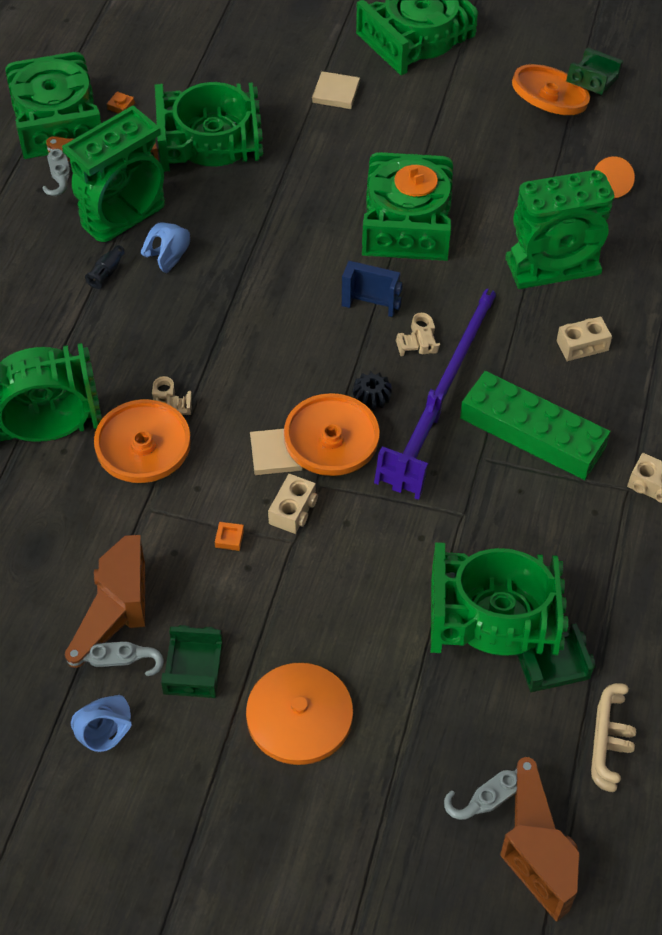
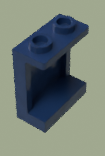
(371, 285)

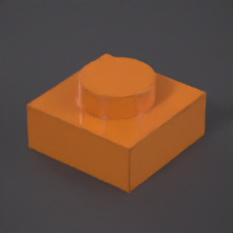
(120, 102)
(229, 536)

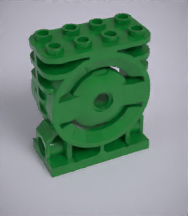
(414, 28)
(51, 100)
(208, 124)
(116, 174)
(402, 223)
(560, 228)
(46, 394)
(502, 615)

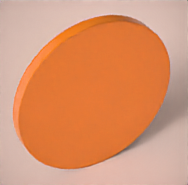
(619, 174)
(416, 180)

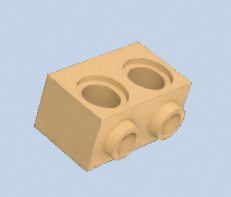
(584, 338)
(652, 483)
(289, 502)

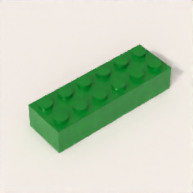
(534, 425)

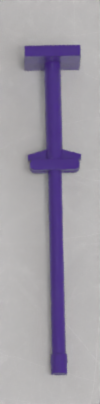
(404, 469)

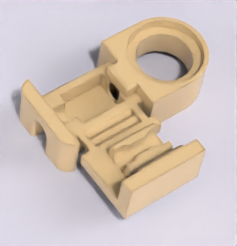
(420, 336)
(169, 398)

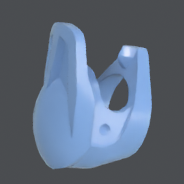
(173, 244)
(101, 720)

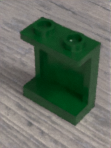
(595, 71)
(193, 662)
(567, 667)

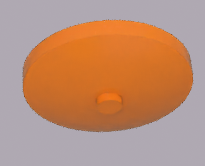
(549, 91)
(331, 434)
(142, 441)
(299, 713)

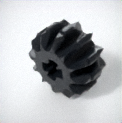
(372, 390)

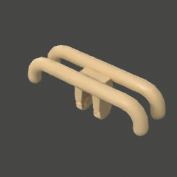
(601, 775)

